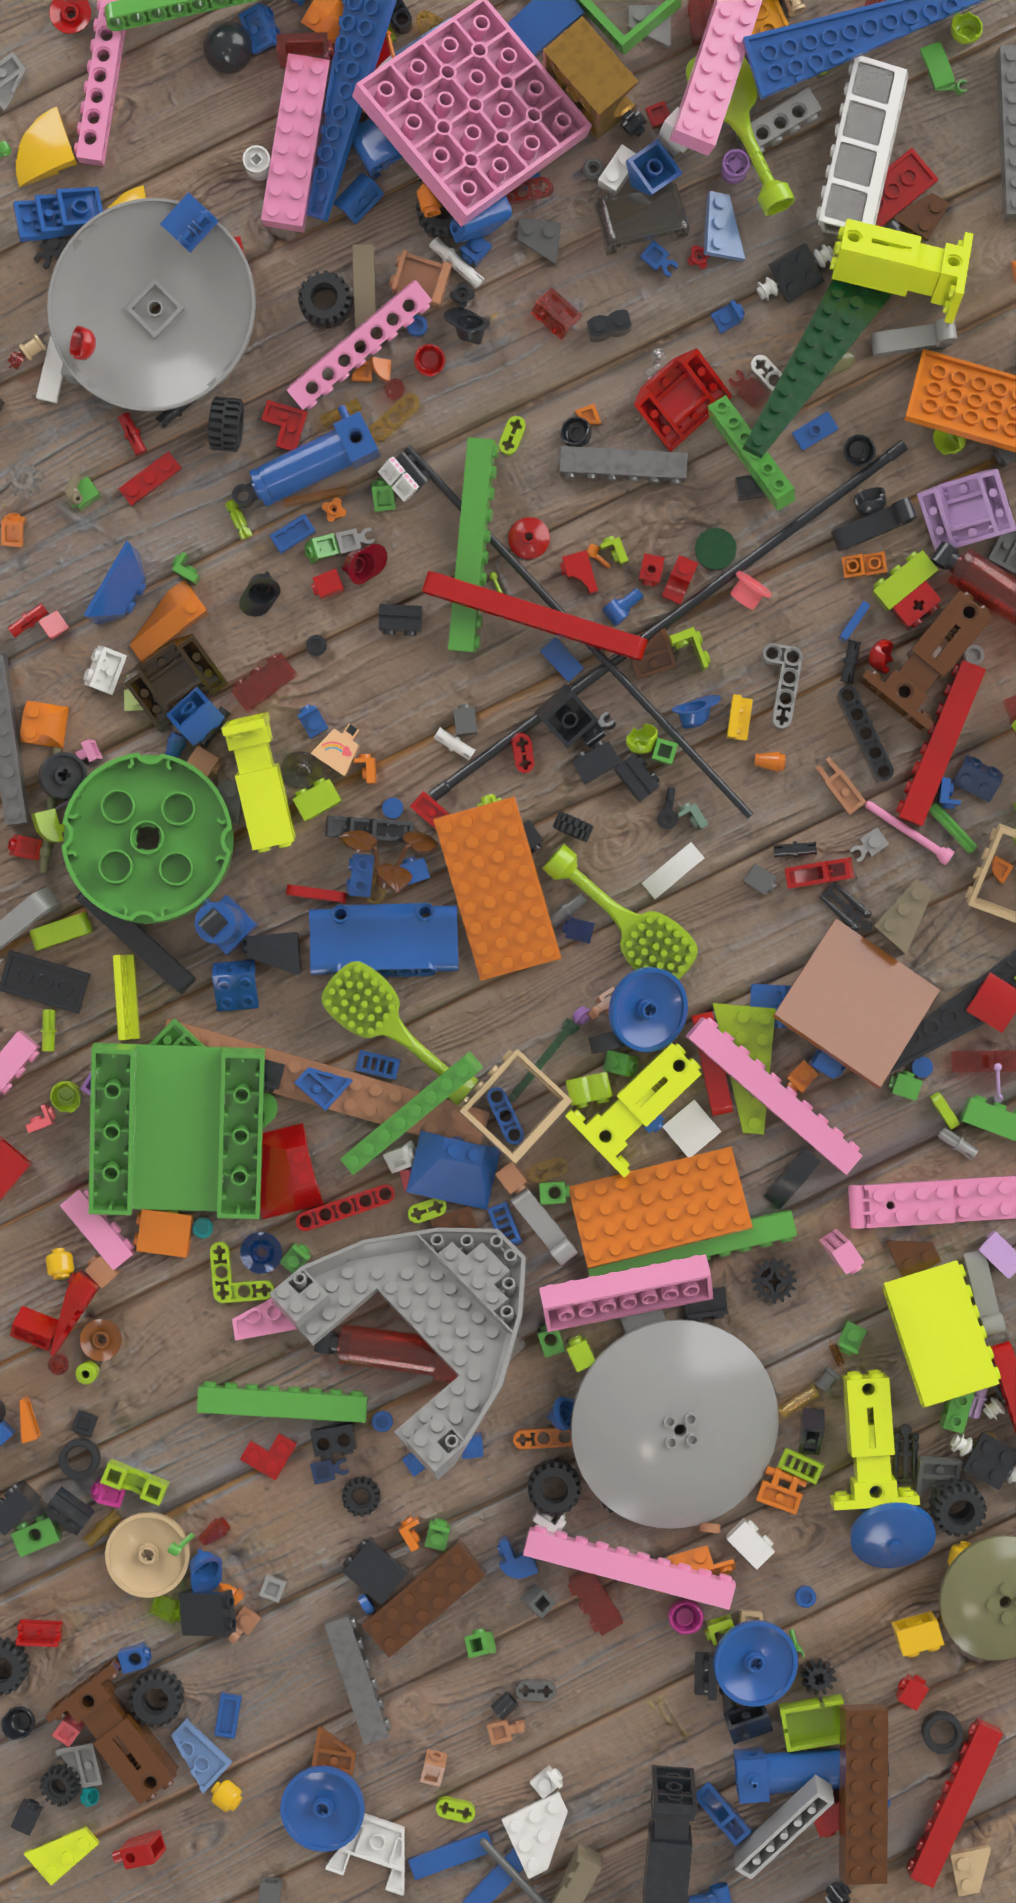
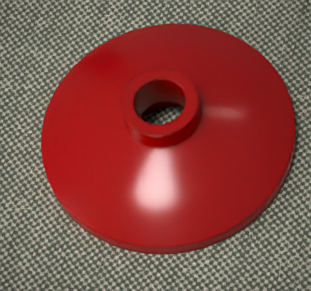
(59, 14)
(533, 548)

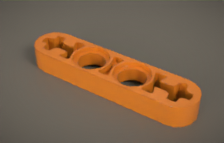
(552, 1443)

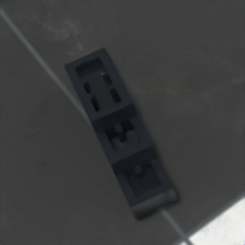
(380, 828)

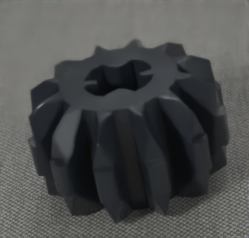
(809, 1679)

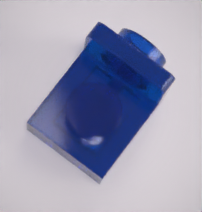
(578, 930)

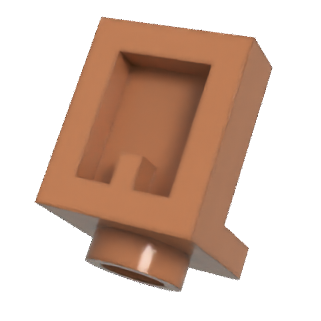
(433, 1767)

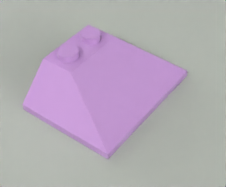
(967, 509)

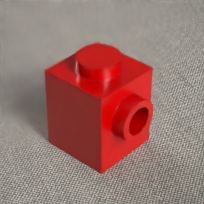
(651, 570)
(912, 1691)

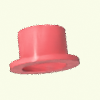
(749, 590)

